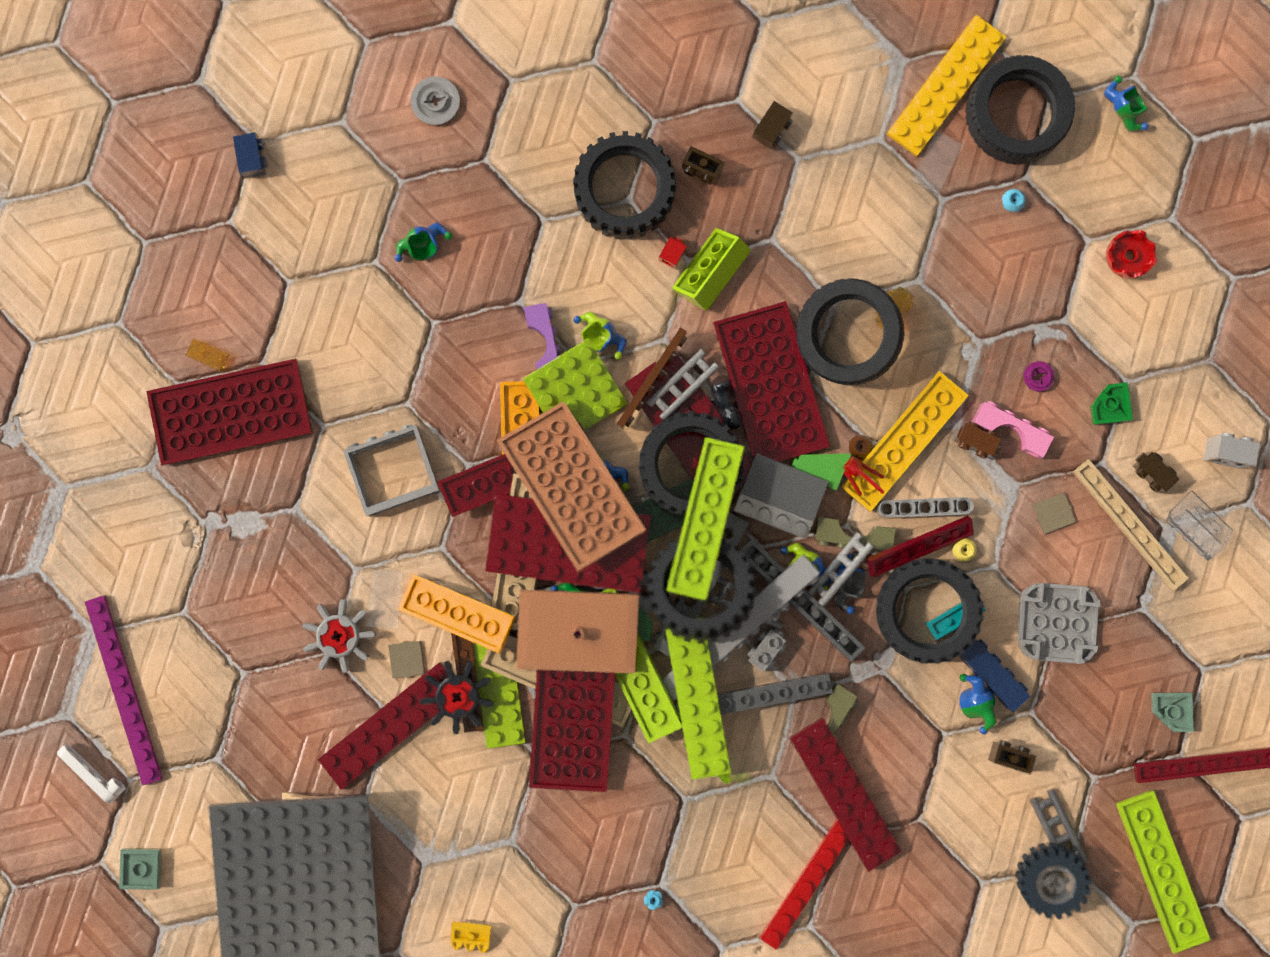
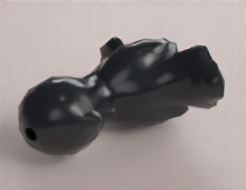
(724, 398)

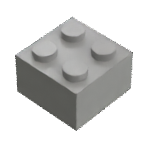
(1231, 451)

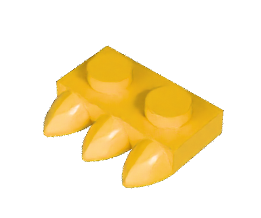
(470, 935)

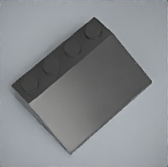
(781, 495)

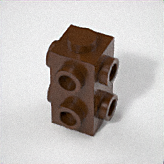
(982, 442)

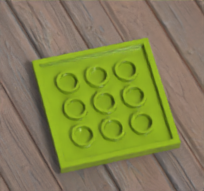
(580, 382)

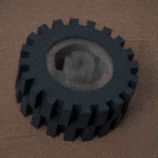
(1037, 872)

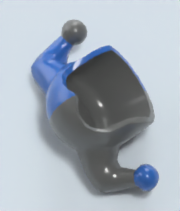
(852, 587)

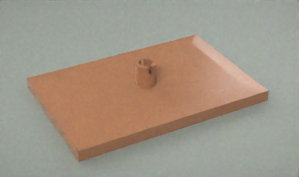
(605, 626)

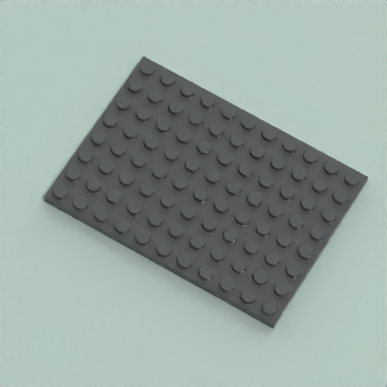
(295, 878)

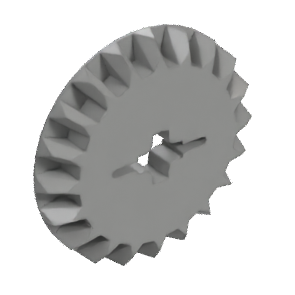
(424, 94)

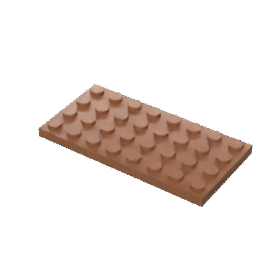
(571, 486)

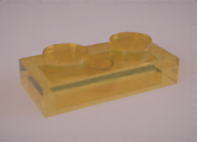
(207, 354)

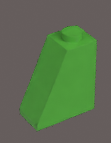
(823, 466)

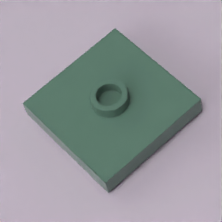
(140, 869)

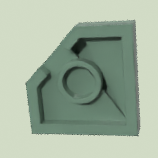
(1174, 710)

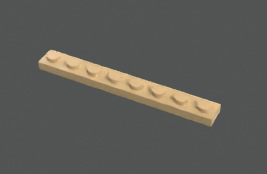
(1130, 525)

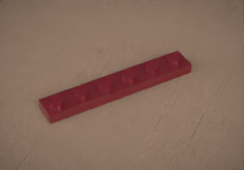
(920, 546)

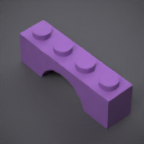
(538, 319)

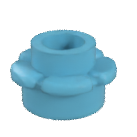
(648, 899)

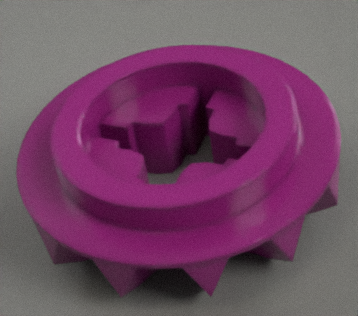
(1039, 367)

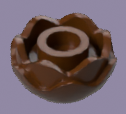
(854, 446)

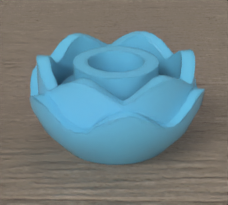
(1008, 202)

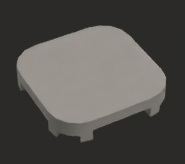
(1058, 623)

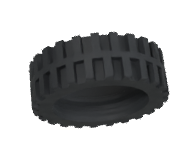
(617, 146)
(660, 436)
(703, 628)
(937, 652)

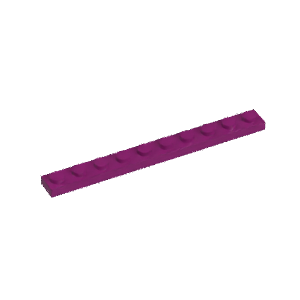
(123, 690)

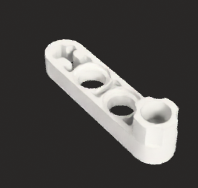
(106, 790)

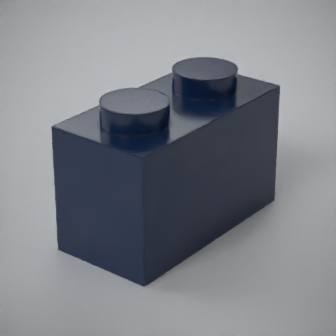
(249, 155)

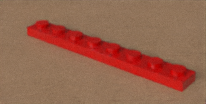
(804, 886)

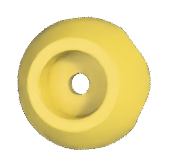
(958, 550)

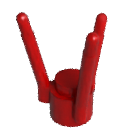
(853, 467)

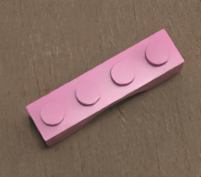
(1033, 440)

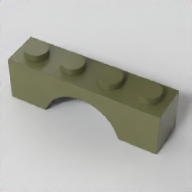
(829, 531)
(840, 703)

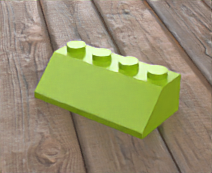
(711, 268)

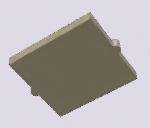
(1053, 513)
(406, 659)

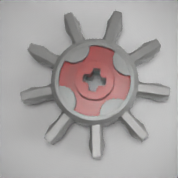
(332, 626)

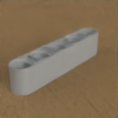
(934, 507)

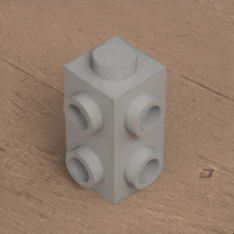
(770, 645)

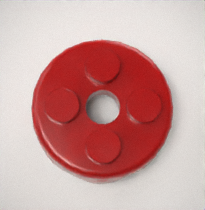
(1143, 251)

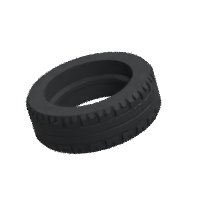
(1048, 81)
(820, 302)

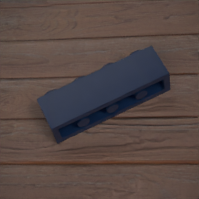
(996, 678)

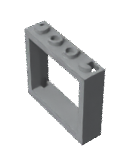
(372, 443)

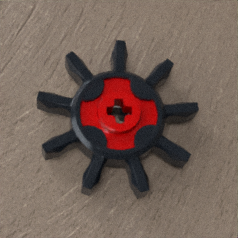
(445, 698)

